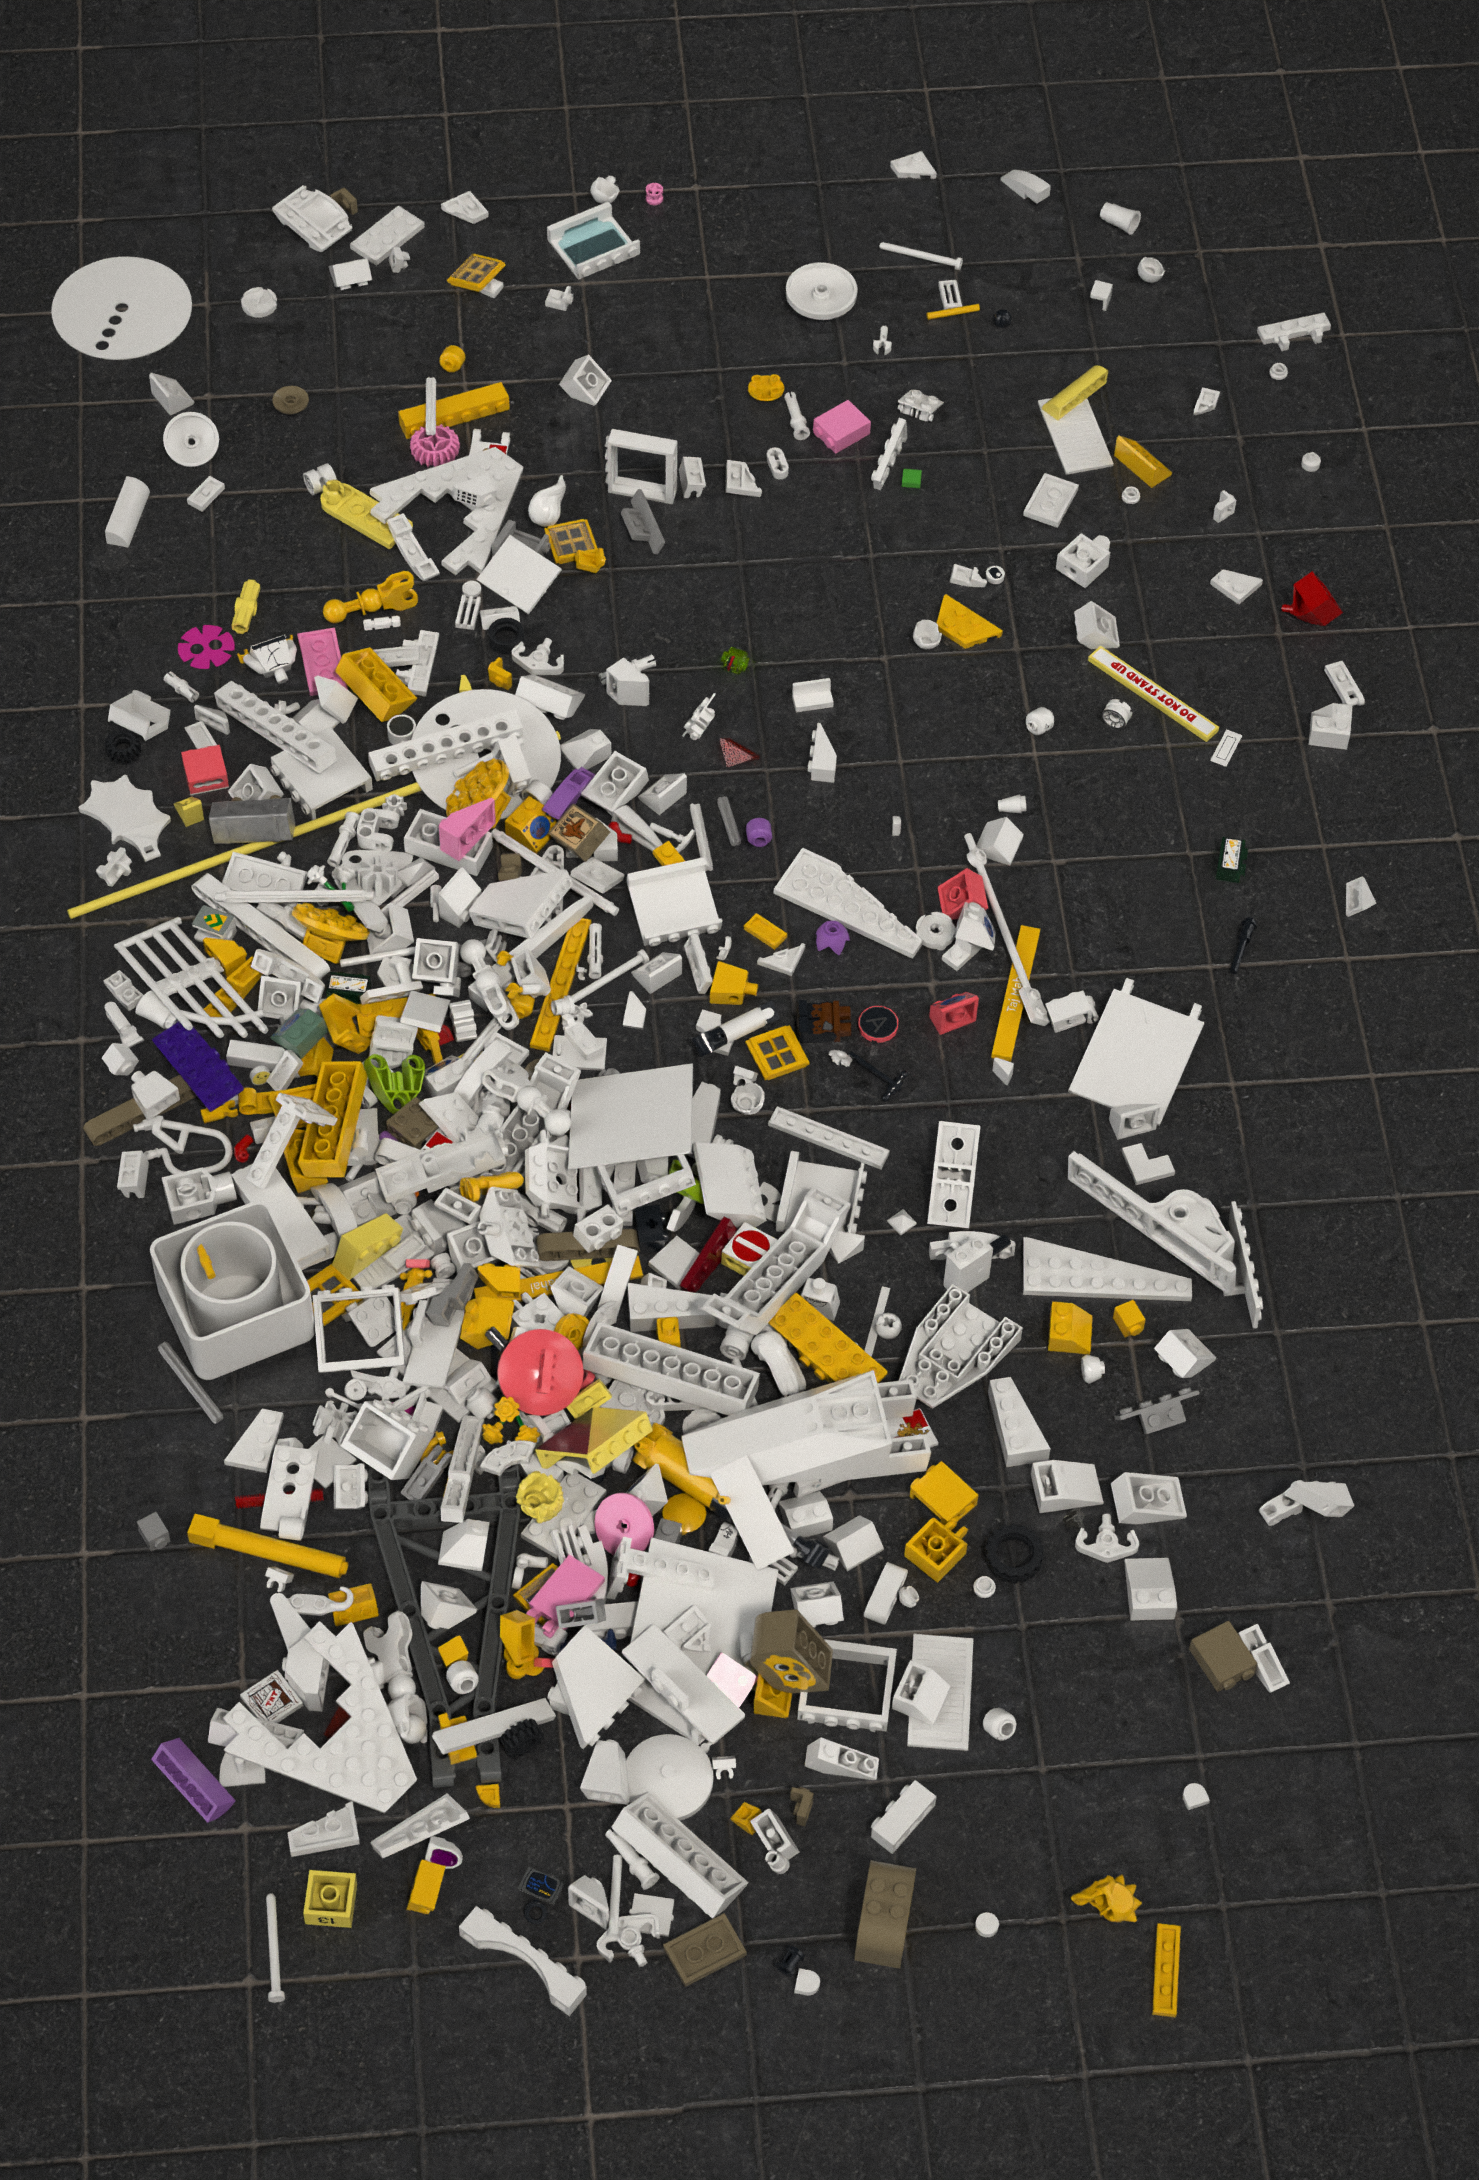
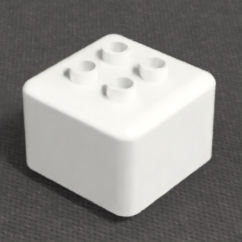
(251, 1306)

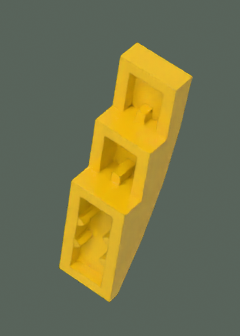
(242, 981)

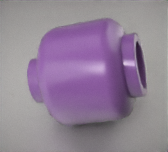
(758, 832)

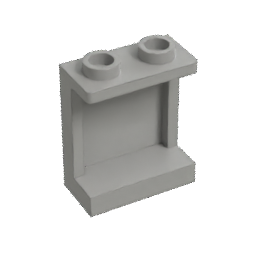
(538, 545)

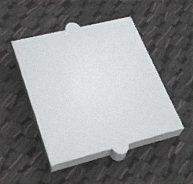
(654, 1905)

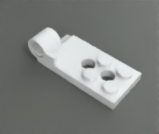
(289, 1511)

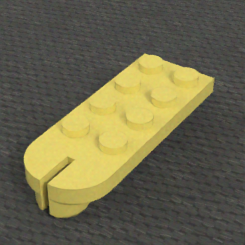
(355, 510)

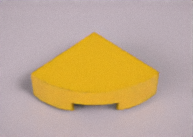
(489, 1795)

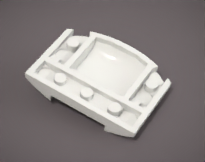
(313, 217)

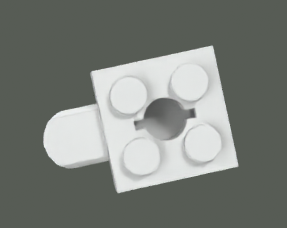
(1084, 559)

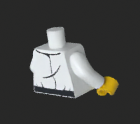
(271, 657)

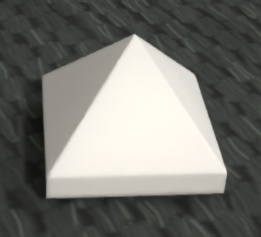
(901, 1222)

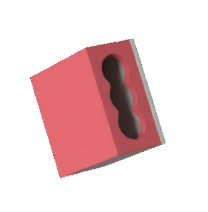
(205, 769)

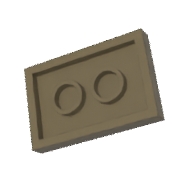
(704, 1950)

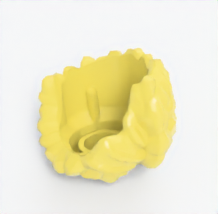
(540, 1496)

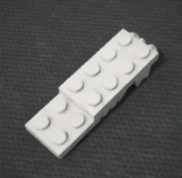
(443, 1164)

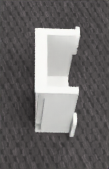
(137, 711)

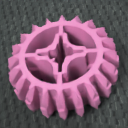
(445, 448)

